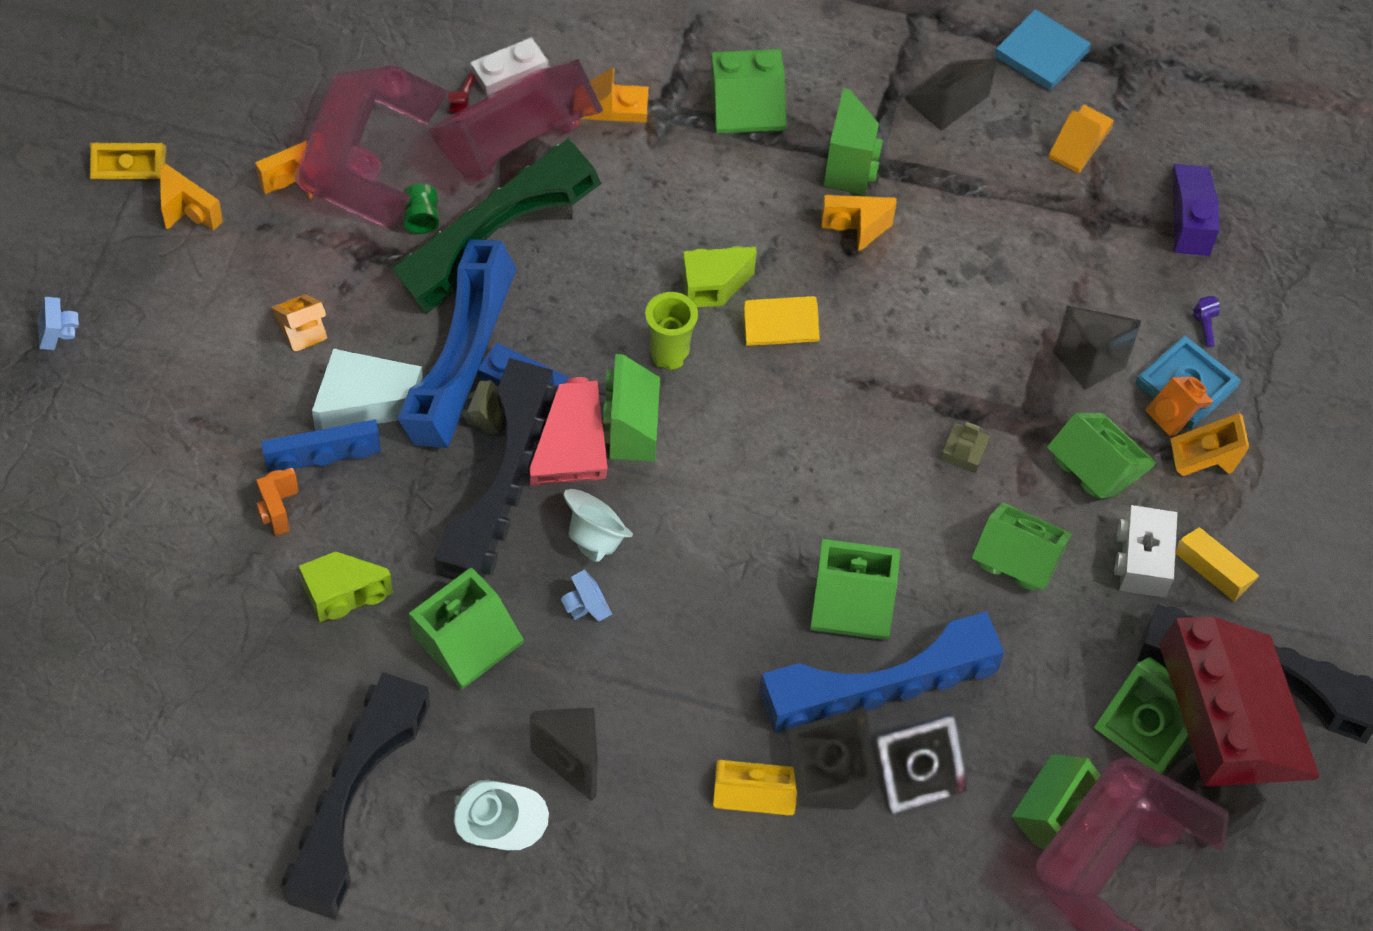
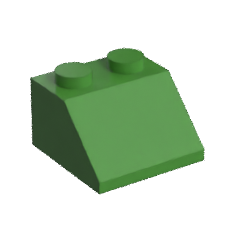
(748, 91)
(853, 147)
(1099, 454)
(1021, 547)
(1146, 717)
(1054, 797)

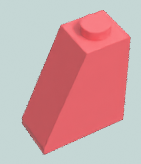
(572, 437)

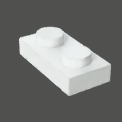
(507, 65)

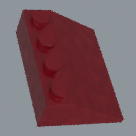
(1235, 703)

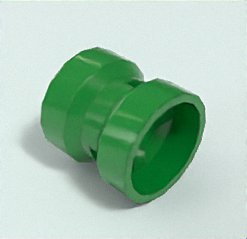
(421, 211)

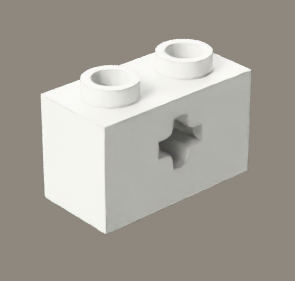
(1147, 551)

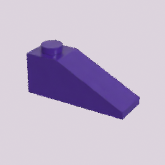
(1194, 210)

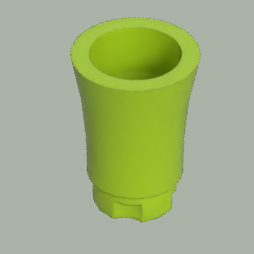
(670, 324)

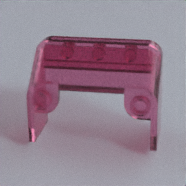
(515, 114)
(334, 162)
(1117, 811)

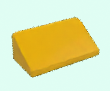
(126, 160)
(781, 321)
(1216, 563)
(755, 787)

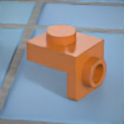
(1178, 403)
(271, 490)

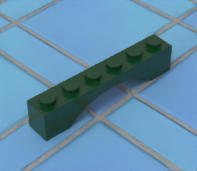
(553, 180)

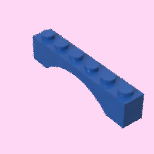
(438, 400)
(806, 694)

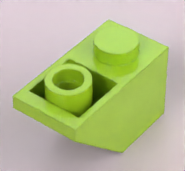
(716, 274)
(343, 583)

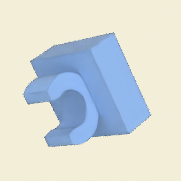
(55, 324)
(586, 598)

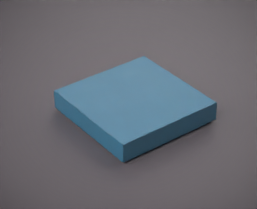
(1042, 50)
(1189, 360)

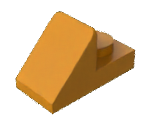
(619, 101)
(1080, 138)
(279, 169)
(184, 197)
(866, 214)
(301, 321)
(1215, 443)

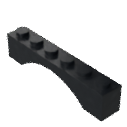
(473, 537)
(1334, 695)
(390, 721)

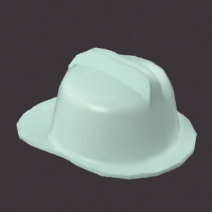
(594, 525)
(500, 815)

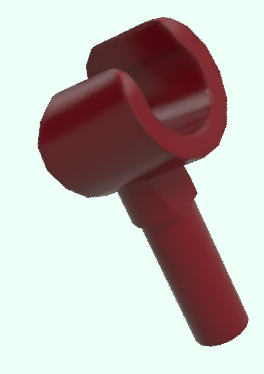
(460, 99)

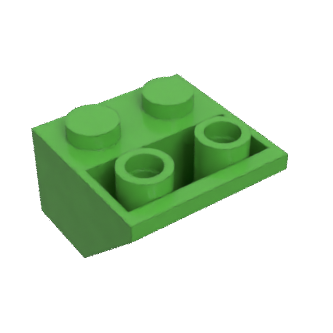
(631, 411)
(855, 589)
(465, 628)

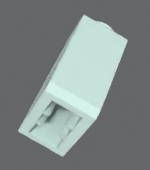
(362, 390)

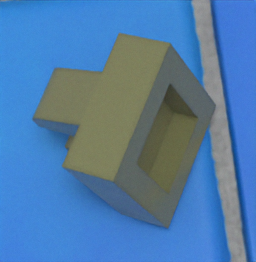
(484, 408)
(965, 446)

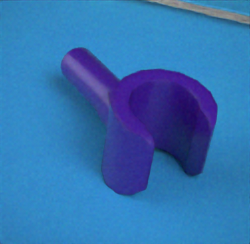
(1204, 311)

